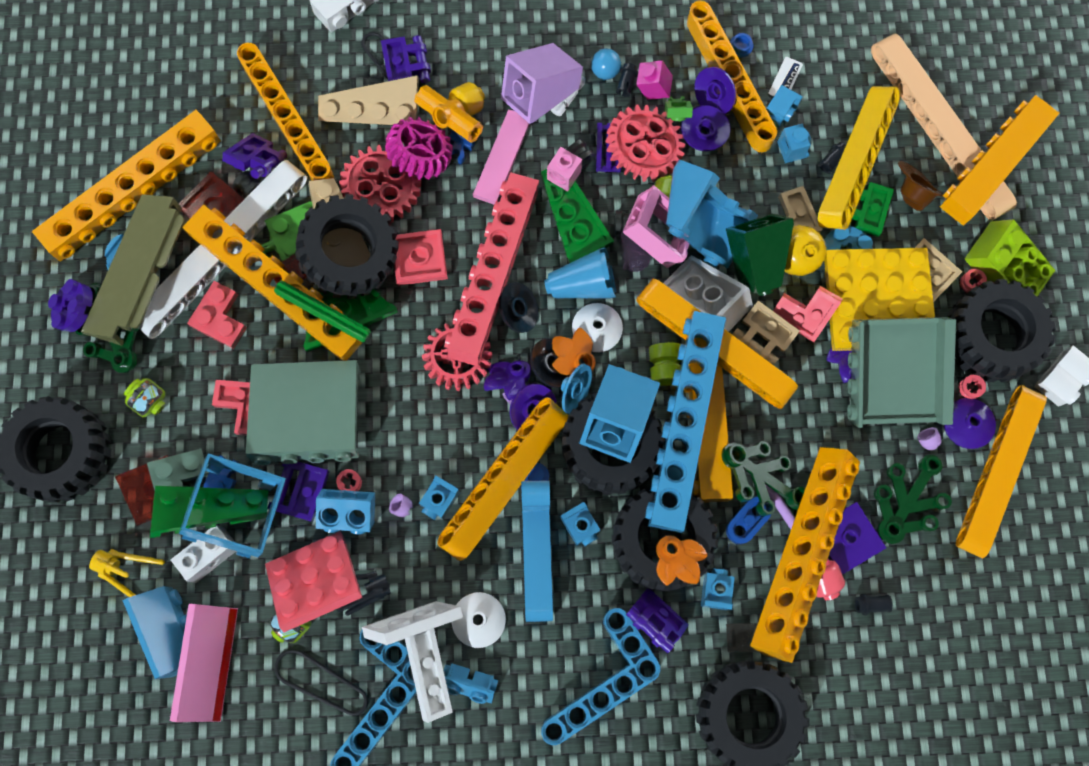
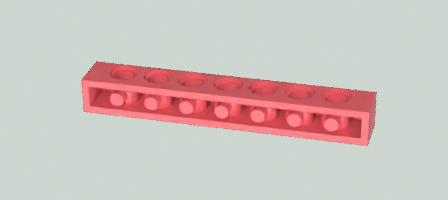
(471, 348)

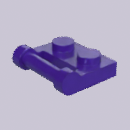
(307, 487)

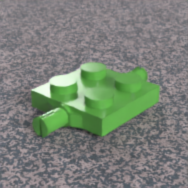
(284, 231)

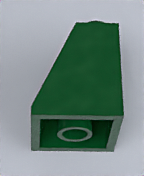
(761, 251)

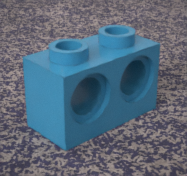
(345, 503)

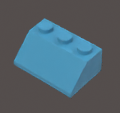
(159, 628)

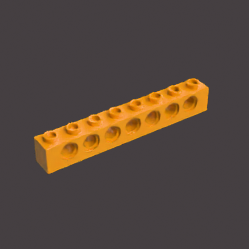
(115, 185)
(202, 227)
(805, 554)

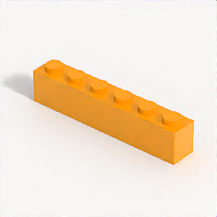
(999, 160)
(712, 476)

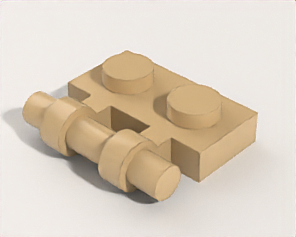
(770, 327)

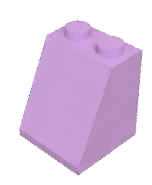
(539, 80)

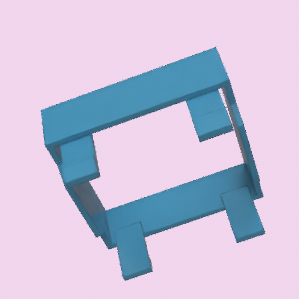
(268, 482)

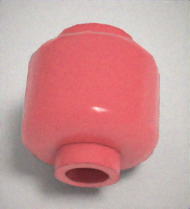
(831, 581)

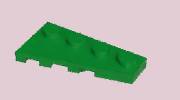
(576, 220)
(210, 507)

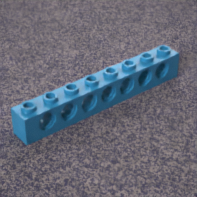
(711, 329)

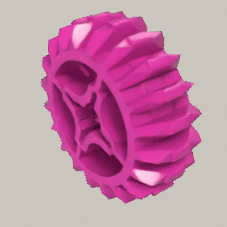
(420, 141)

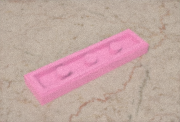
(501, 157)

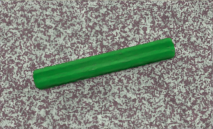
(322, 311)

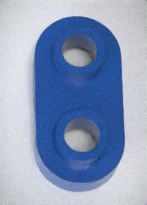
(748, 521)

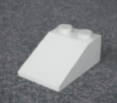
(711, 291)

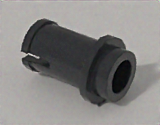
(628, 75)
(832, 158)
(870, 604)

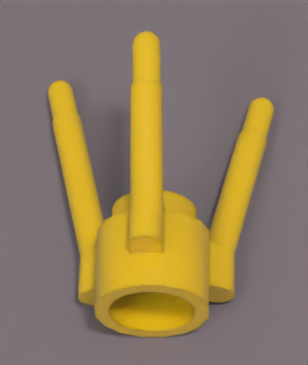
(107, 564)

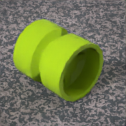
(665, 362)

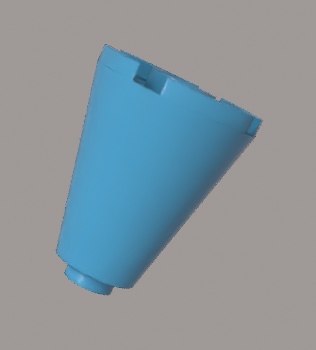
(583, 278)

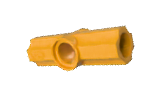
(448, 113)

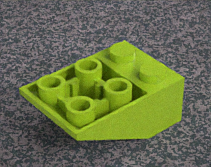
(1010, 255)

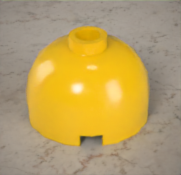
(805, 252)

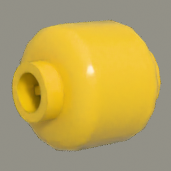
(470, 97)

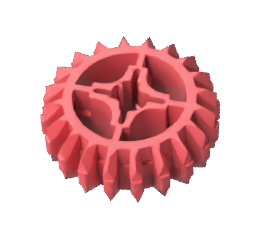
(458, 377)

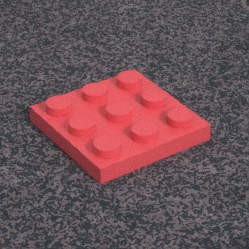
(312, 581)

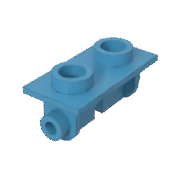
(479, 689)

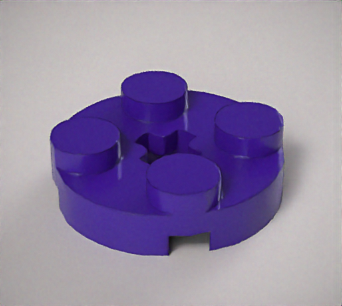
(69, 306)

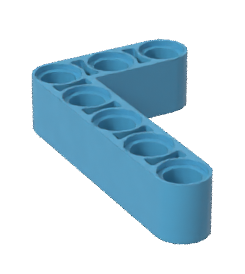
(537, 551)
(608, 686)
(386, 702)

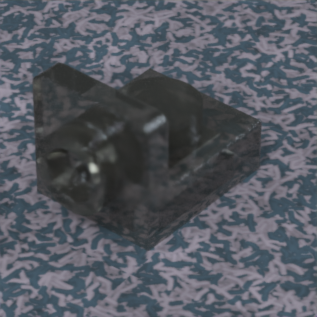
(740, 637)

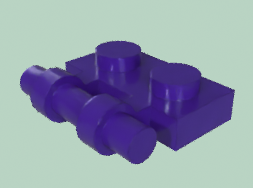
(397, 60)
(250, 153)
(666, 624)

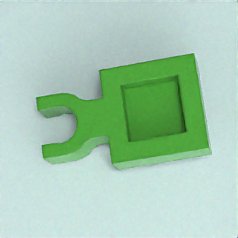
(678, 109)

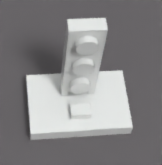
(419, 634)

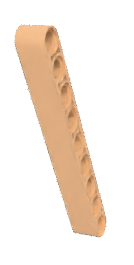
(935, 116)

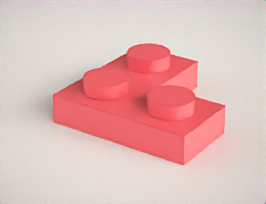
(809, 318)
(212, 319)
(233, 396)

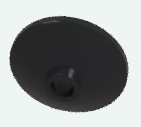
(518, 307)
(541, 361)

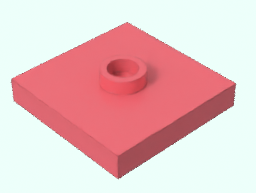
(420, 257)

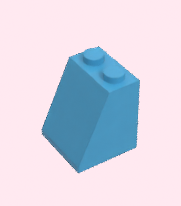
(619, 413)

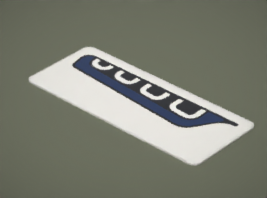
(787, 75)

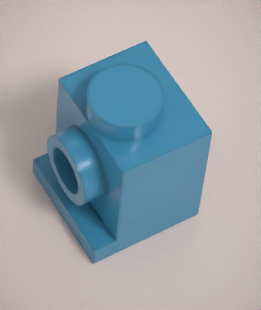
(783, 105)
(798, 141)
(449, 495)
(577, 514)
(710, 597)

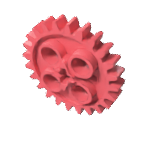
(644, 143)
(371, 181)

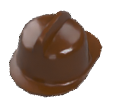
(916, 188)

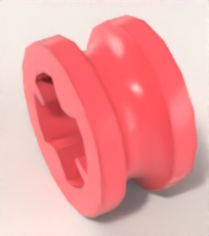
(973, 273)
(979, 381)
(356, 477)

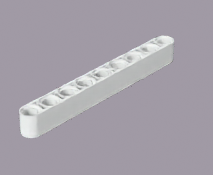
(203, 267)

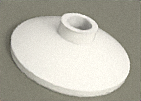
(605, 337)
(493, 623)

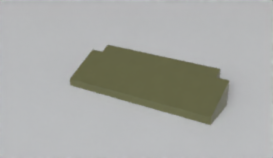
(133, 271)

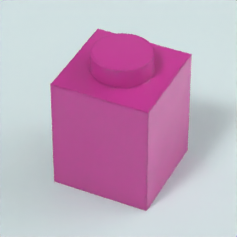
(654, 80)

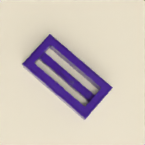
(608, 168)

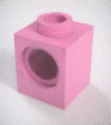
(564, 169)

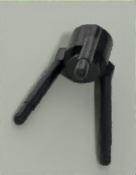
(376, 589)

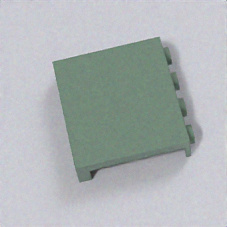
(902, 370)
(302, 412)

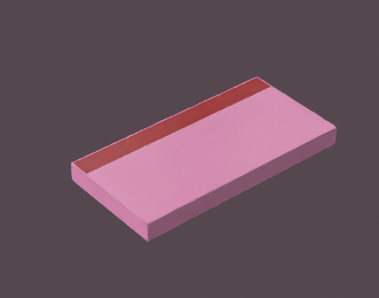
(204, 664)

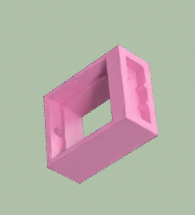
(637, 228)

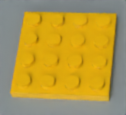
(877, 286)

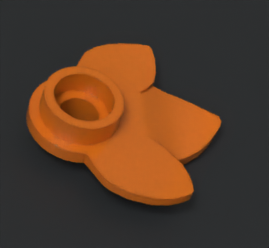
(571, 351)
(682, 563)

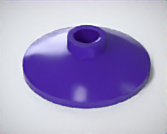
(715, 89)
(707, 119)
(527, 395)
(966, 434)

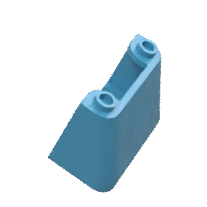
(703, 213)

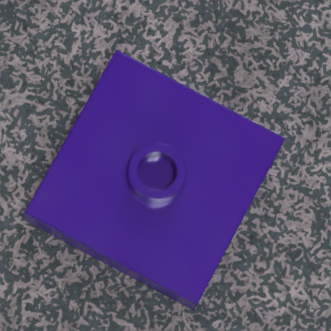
(854, 540)

